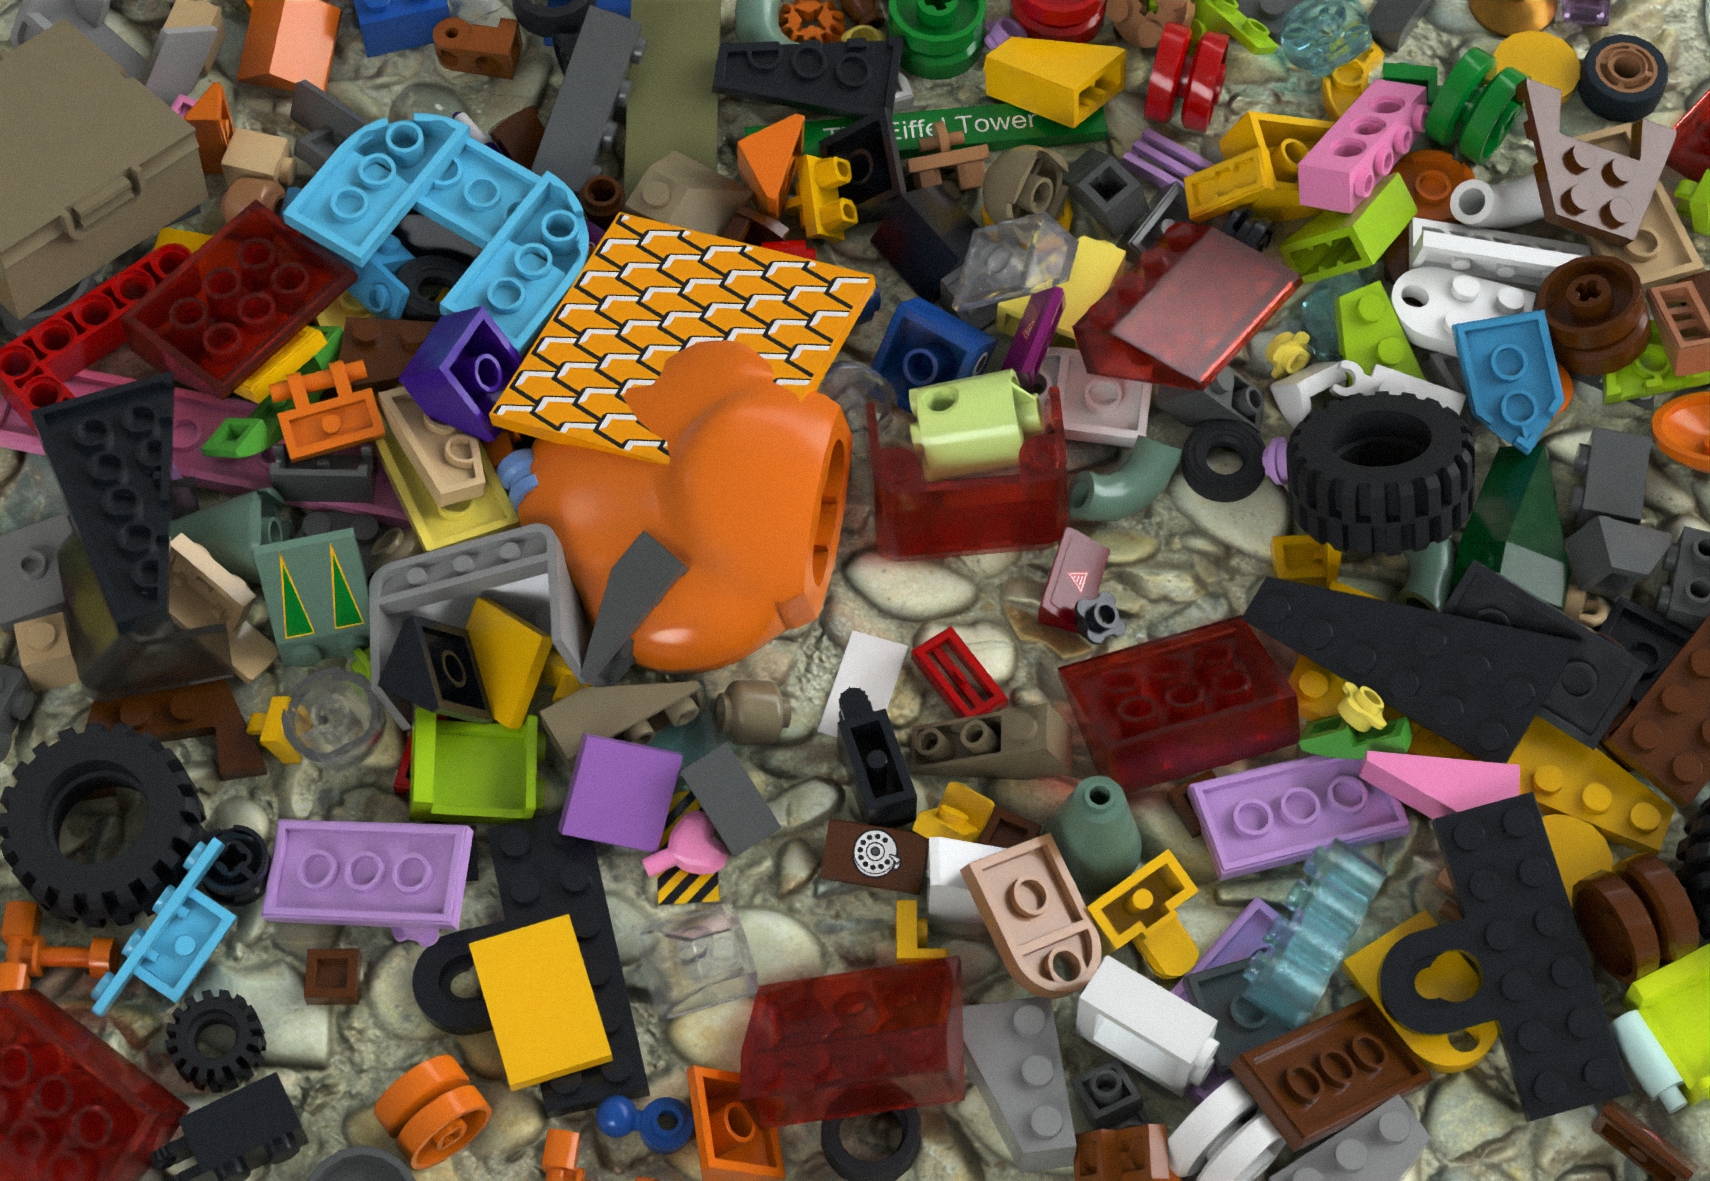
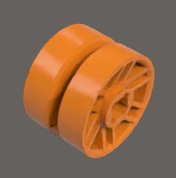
(432, 1111)

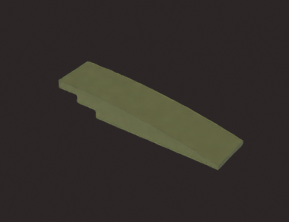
(672, 86)

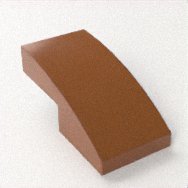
(1122, 1154)

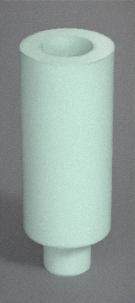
(1648, 1060)

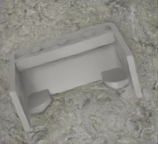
(172, 63)
(515, 568)

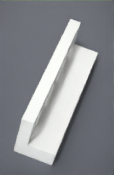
(1488, 253)

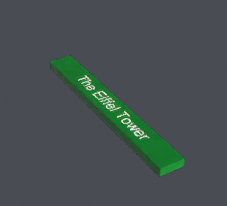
(995, 125)

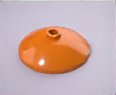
(1683, 430)

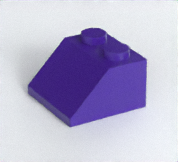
(462, 371)

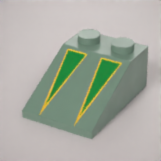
(315, 596)

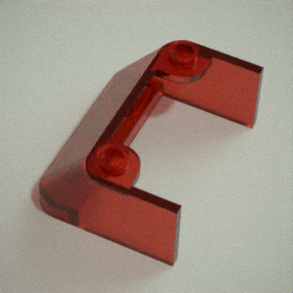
(969, 514)

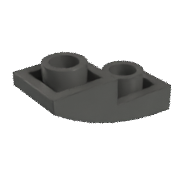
(1110, 1098)

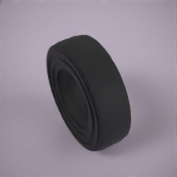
(425, 271)
(1219, 486)

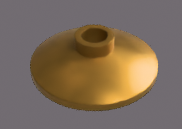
(1513, 16)

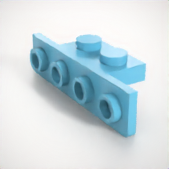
(178, 939)

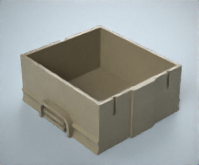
(82, 165)

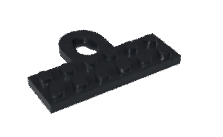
(538, 880)
(1526, 957)

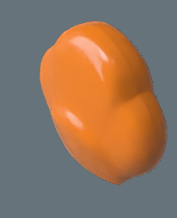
(742, 504)

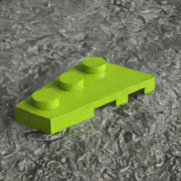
(1371, 332)
(1648, 375)

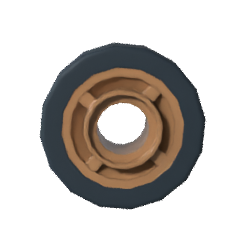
(1623, 78)

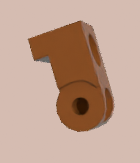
(478, 47)

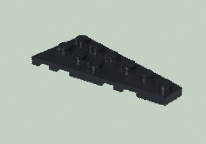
(116, 479)
(1442, 670)

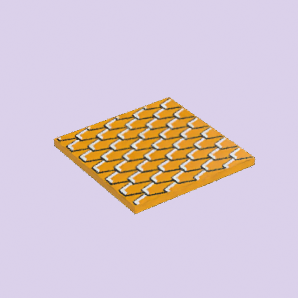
(651, 296)

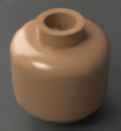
(245, 191)

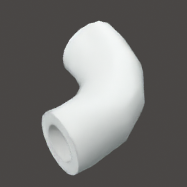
(1497, 204)

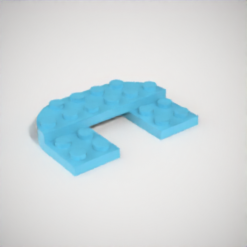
(523, 222)

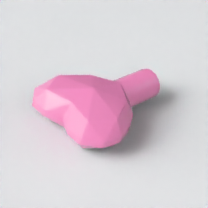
(690, 848)

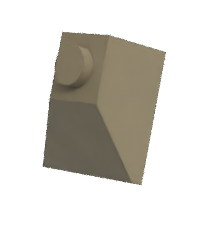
(687, 195)

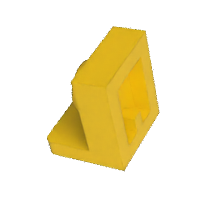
(959, 815)
(912, 935)

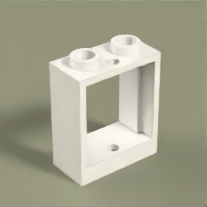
(1147, 1027)

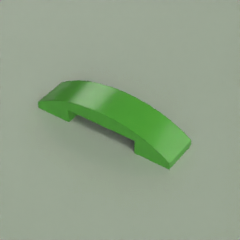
(262, 429)

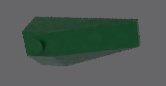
(1519, 526)

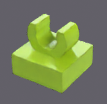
(1695, 202)

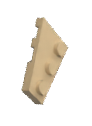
(440, 453)

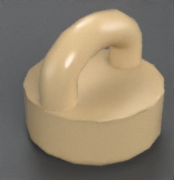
(1576, 604)

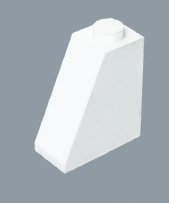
(947, 892)

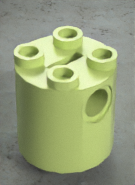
(973, 424)

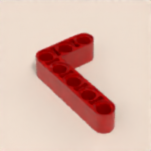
(73, 329)

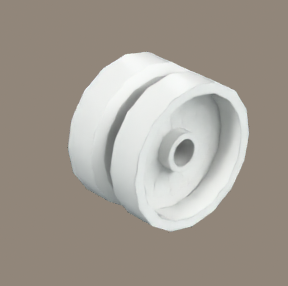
(1225, 1138)

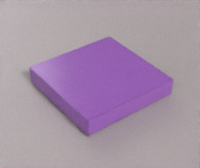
(620, 793)

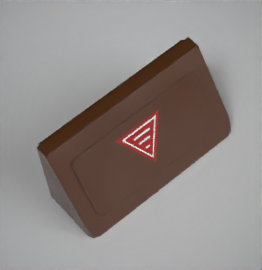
(1642, 1144)

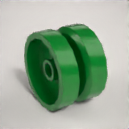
(938, 35)
(1476, 106)

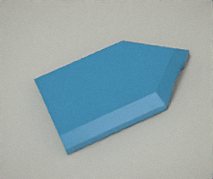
(1510, 375)

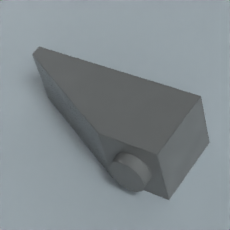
(631, 593)

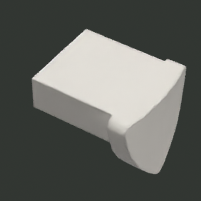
(1295, 390)

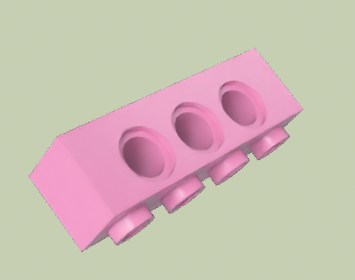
(1362, 146)

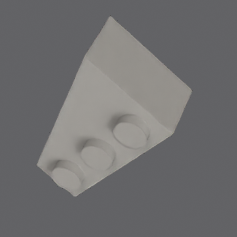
(1020, 1074)
(1373, 1148)

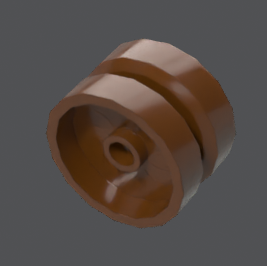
(1595, 314)
(1635, 916)

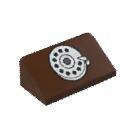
(874, 856)

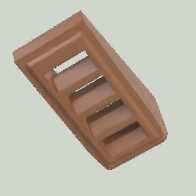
(1687, 354)

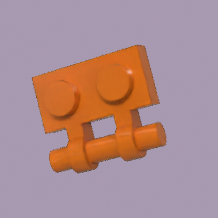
(328, 424)

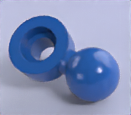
(619, 1117)

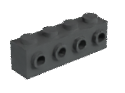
(589, 98)

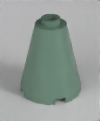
(235, 527)
(1096, 835)

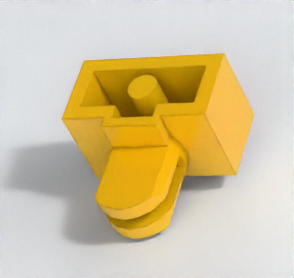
(1146, 914)

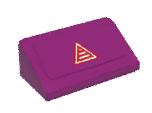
(1035, 334)

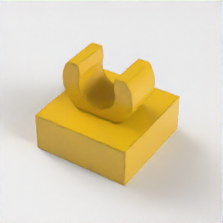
(272, 731)

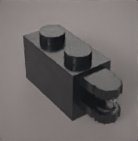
(874, 762)
(235, 1134)

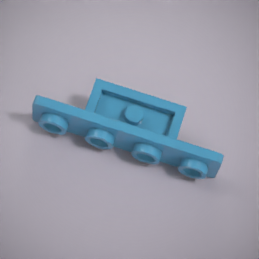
(376, 283)

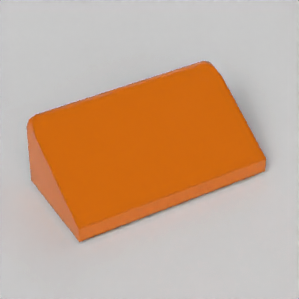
(213, 127)

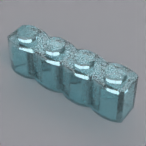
(1313, 934)

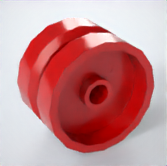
(1060, 19)
(1193, 78)

